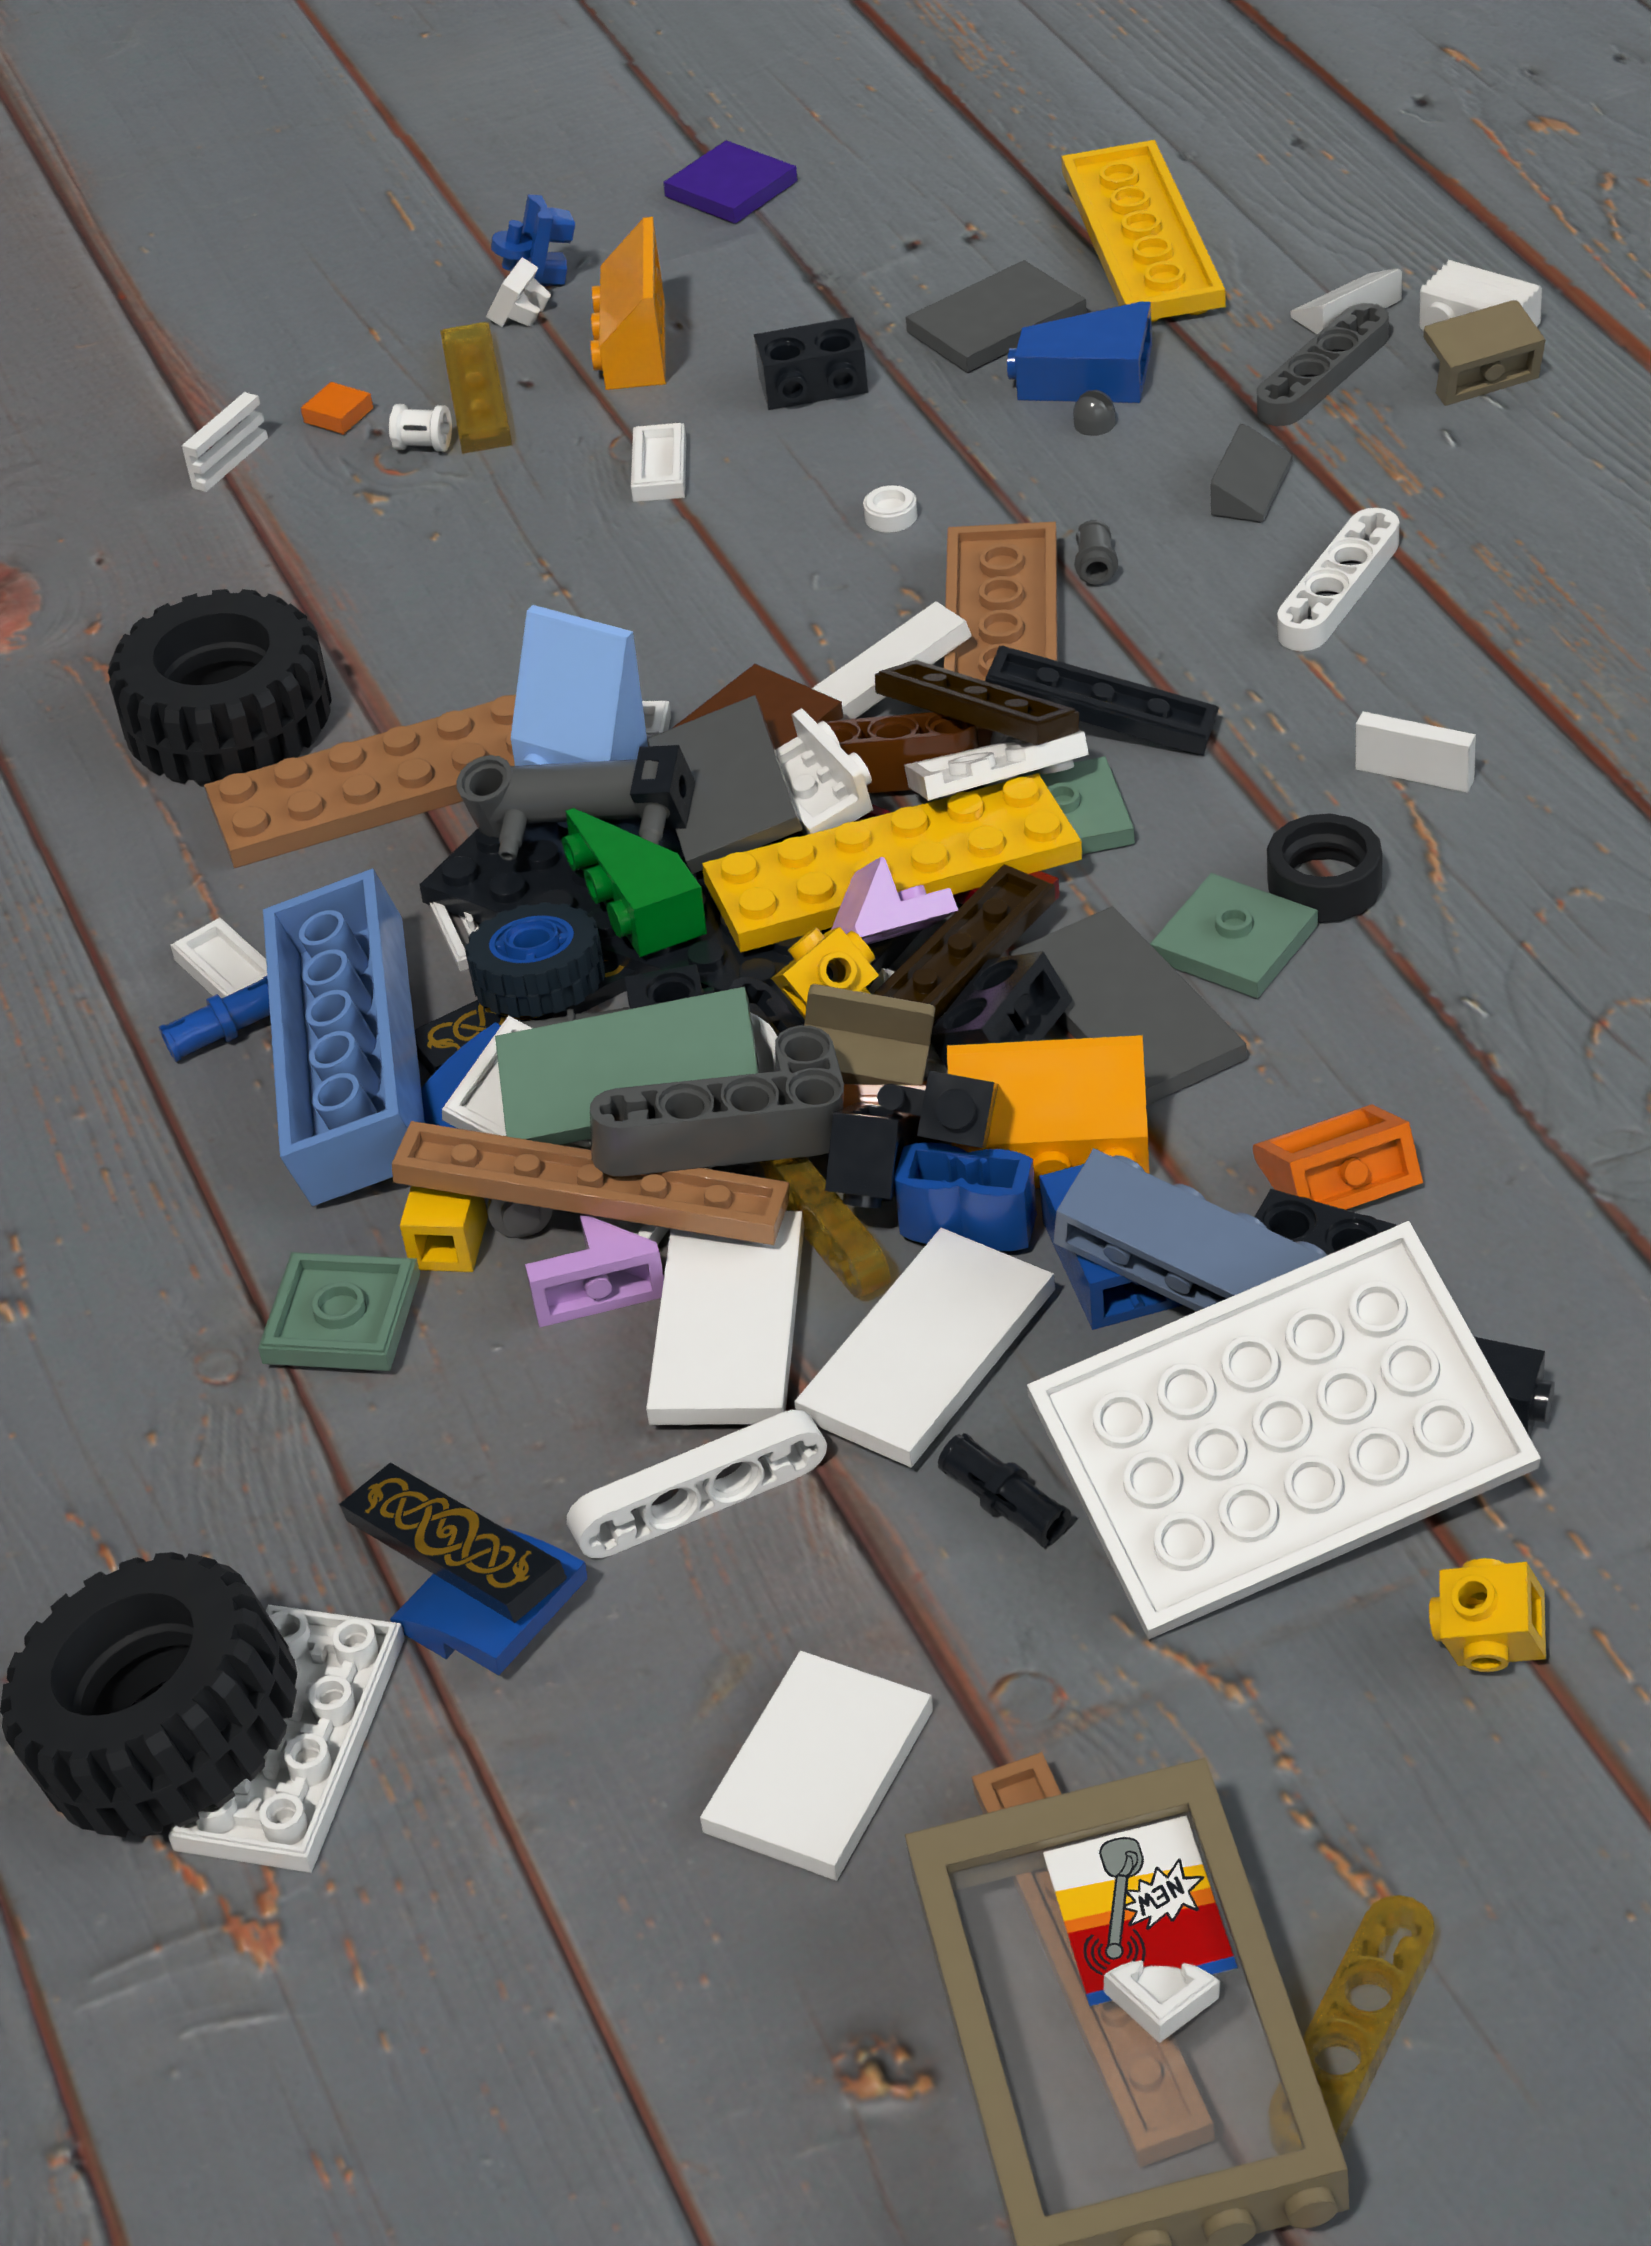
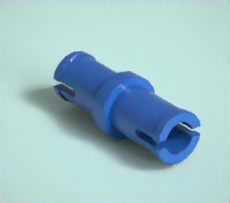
(217, 1020)

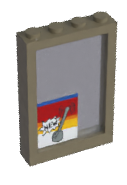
(1078, 2105)

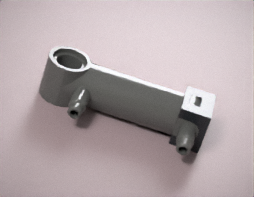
(509, 797)

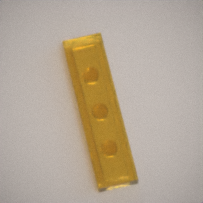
(475, 387)

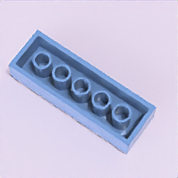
(341, 1035)

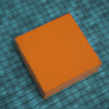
(337, 407)

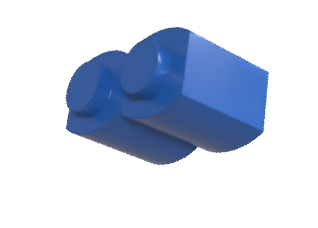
(972, 1194)

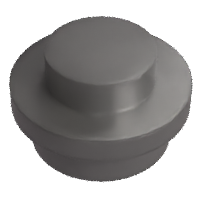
(517, 1219)

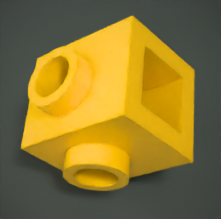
(842, 952)
(1489, 1614)

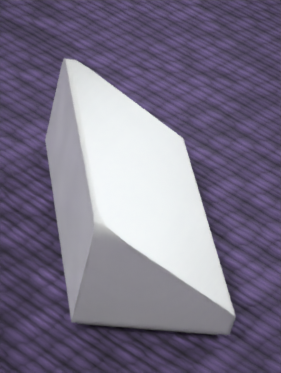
(1376, 288)

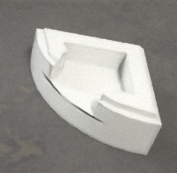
(1161, 1996)

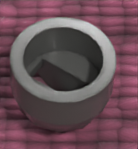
(1094, 413)

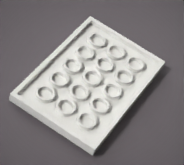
(1281, 1428)

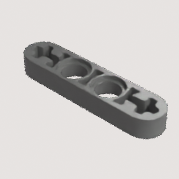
(1326, 366)

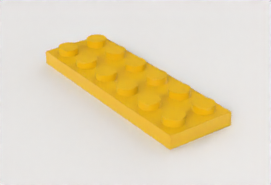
(1143, 230)
(938, 844)

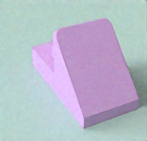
(880, 912)
(608, 1275)

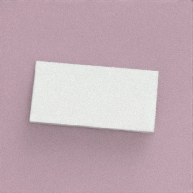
(725, 1328)
(925, 1346)
(293, 1799)

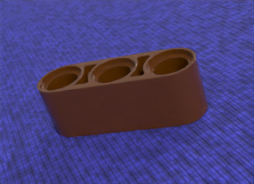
(897, 740)

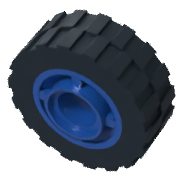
(535, 959)

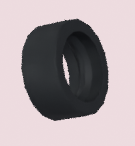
(1324, 838)

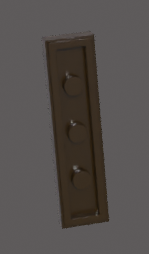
(977, 702)
(971, 936)

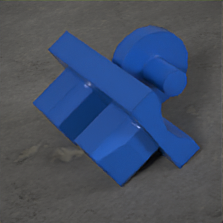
(533, 238)

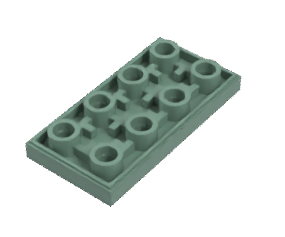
(561, 1067)

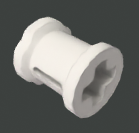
(437, 422)

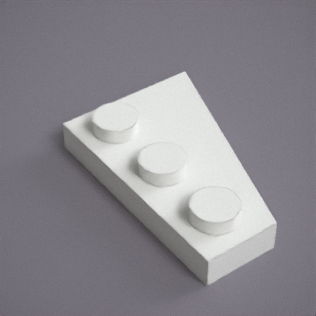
(992, 765)

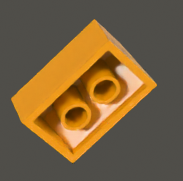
(630, 313)
(1062, 1098)

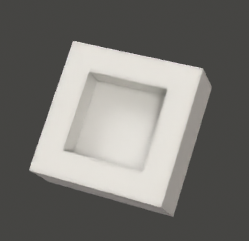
(519, 296)

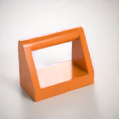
(1343, 1158)

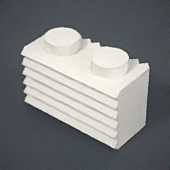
(1465, 289)

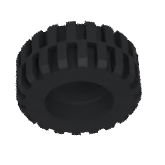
(220, 685)
(184, 1743)

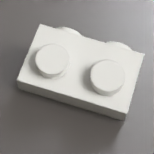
(822, 777)

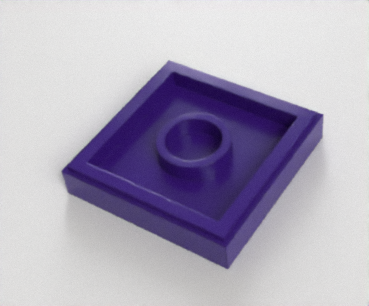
(730, 181)

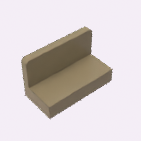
(1485, 351)
(873, 1034)

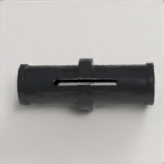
(1004, 1489)

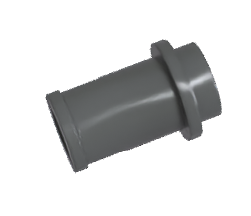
(1096, 559)

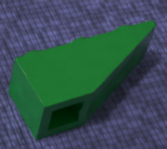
(642, 884)

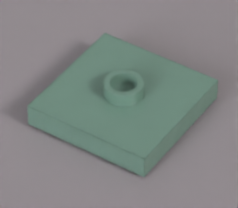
(1091, 804)
(1235, 935)
(339, 1311)

